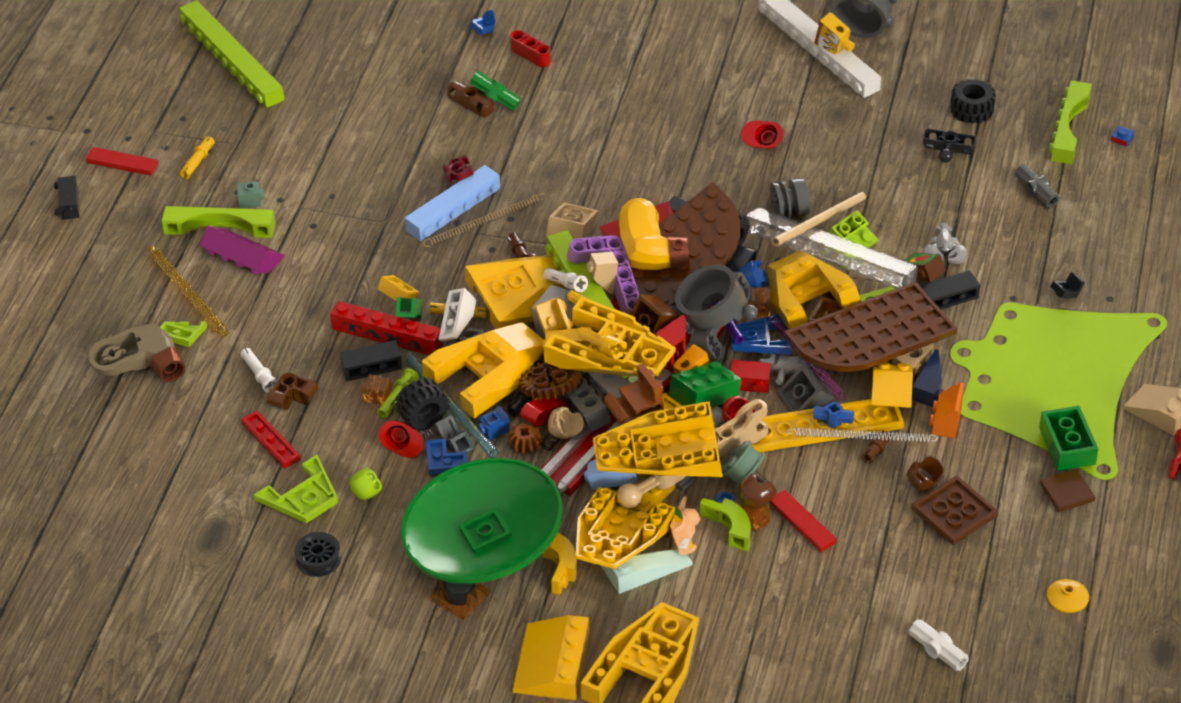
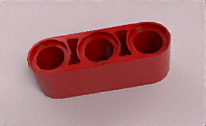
(530, 48)
(539, 411)

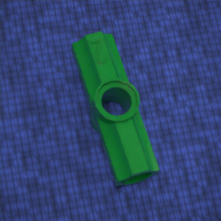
(495, 90)

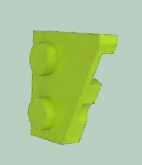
(183, 333)

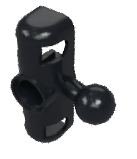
(948, 143)

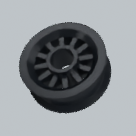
(318, 554)

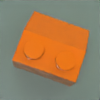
(947, 411)

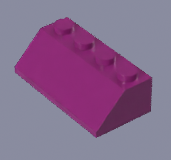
(240, 249)

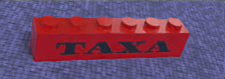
(385, 328)

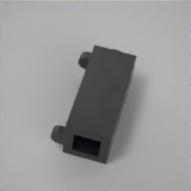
(68, 197)

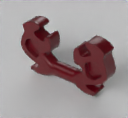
(462, 172)

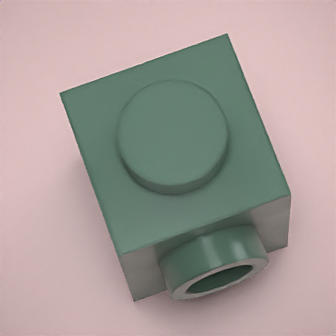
(250, 195)

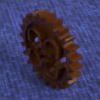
(537, 384)

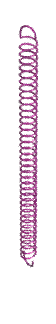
(820, 377)

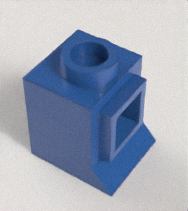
(494, 423)

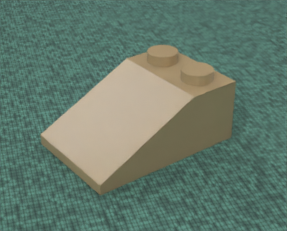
(574, 218)
(1157, 406)

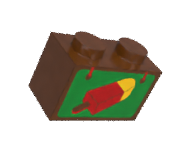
(929, 266)

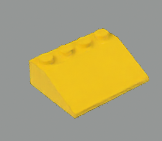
(552, 657)

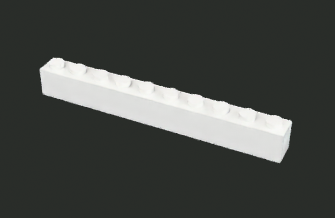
(804, 31)

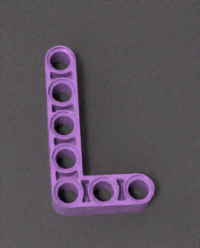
(625, 285)

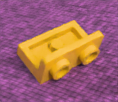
(553, 315)

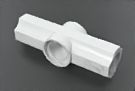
(938, 645)

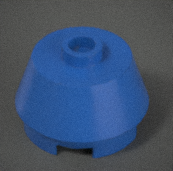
(754, 274)

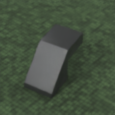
(455, 440)

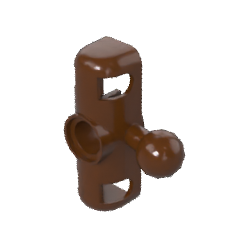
(470, 98)

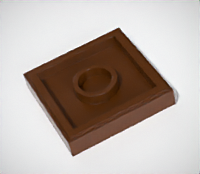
(1067, 490)

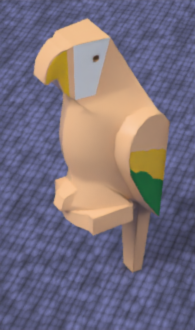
(683, 528)

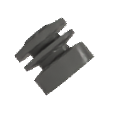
(790, 198)

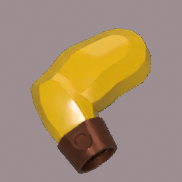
(643, 240)

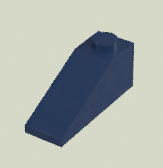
(929, 382)

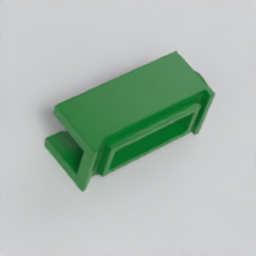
(409, 307)

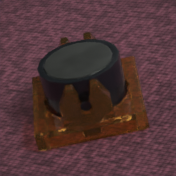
(459, 598)

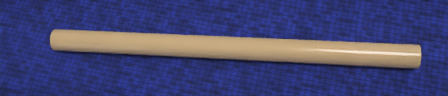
(814, 221)

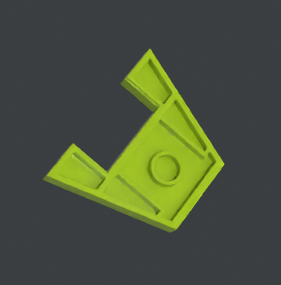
(306, 499)

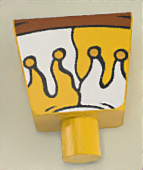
(833, 35)

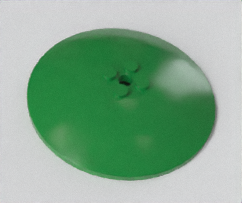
(491, 494)

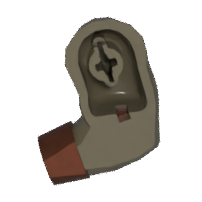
(137, 350)

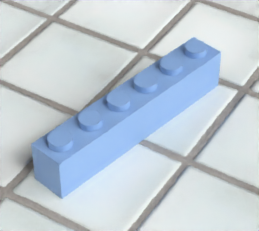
(452, 203)

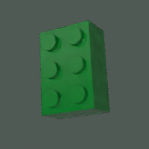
(704, 384)
(1068, 438)

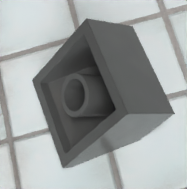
(805, 390)

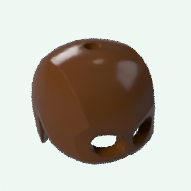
(925, 474)
(756, 495)

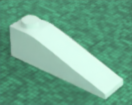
(646, 568)

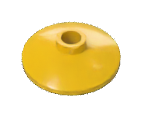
(1067, 596)

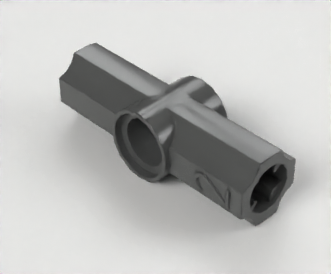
(1037, 186)

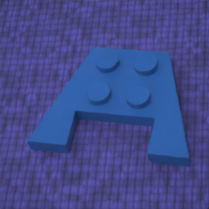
(757, 337)

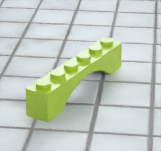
(1065, 143)
(256, 222)

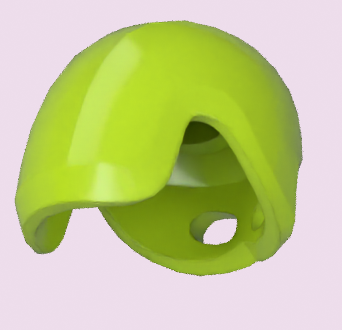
(364, 485)

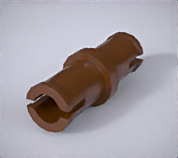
(517, 246)
(875, 448)

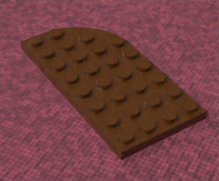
(712, 234)
(872, 331)

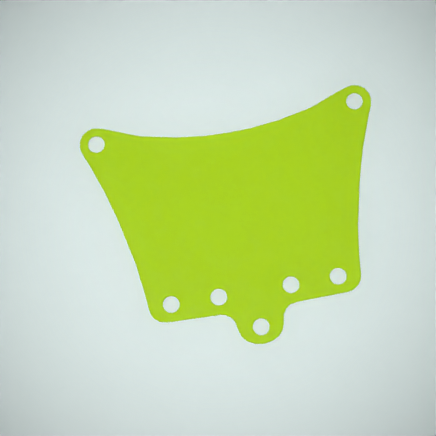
(1053, 364)

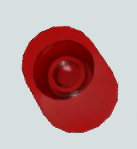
(762, 134)
(401, 439)

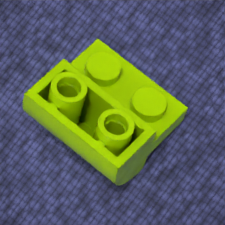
(855, 229)

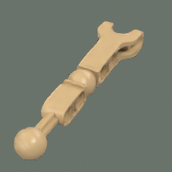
(728, 436)

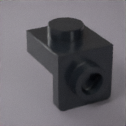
(1068, 288)

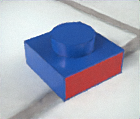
(1122, 136)

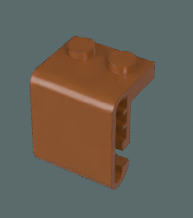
(637, 397)

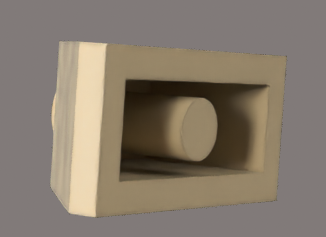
(603, 269)

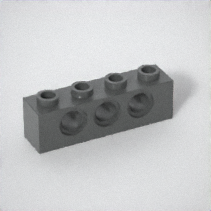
(589, 405)

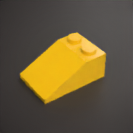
(892, 385)

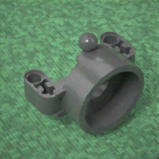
(864, 19)
(706, 288)

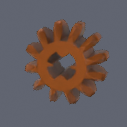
(524, 438)

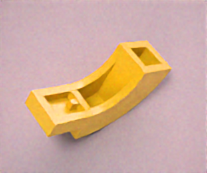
(564, 555)

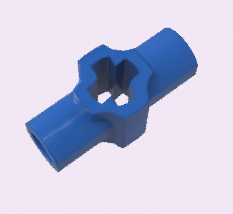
(833, 414)

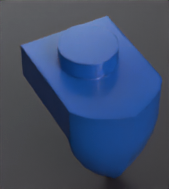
(484, 24)

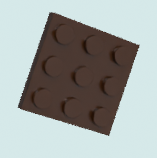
(954, 510)

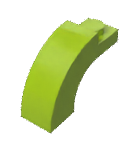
(732, 517)

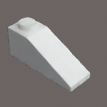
(457, 313)

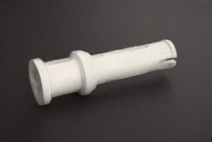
(569, 280)
(262, 374)

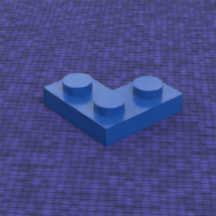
(439, 459)

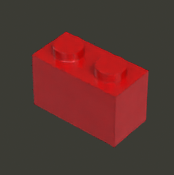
(753, 375)

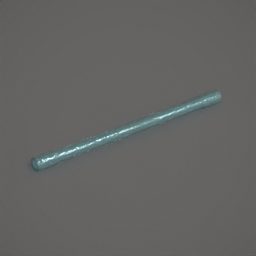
(485, 444)

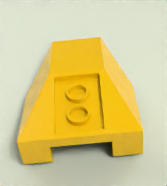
(511, 287)
(662, 443)
(615, 534)

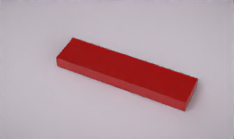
(122, 161)
(270, 439)
(803, 521)

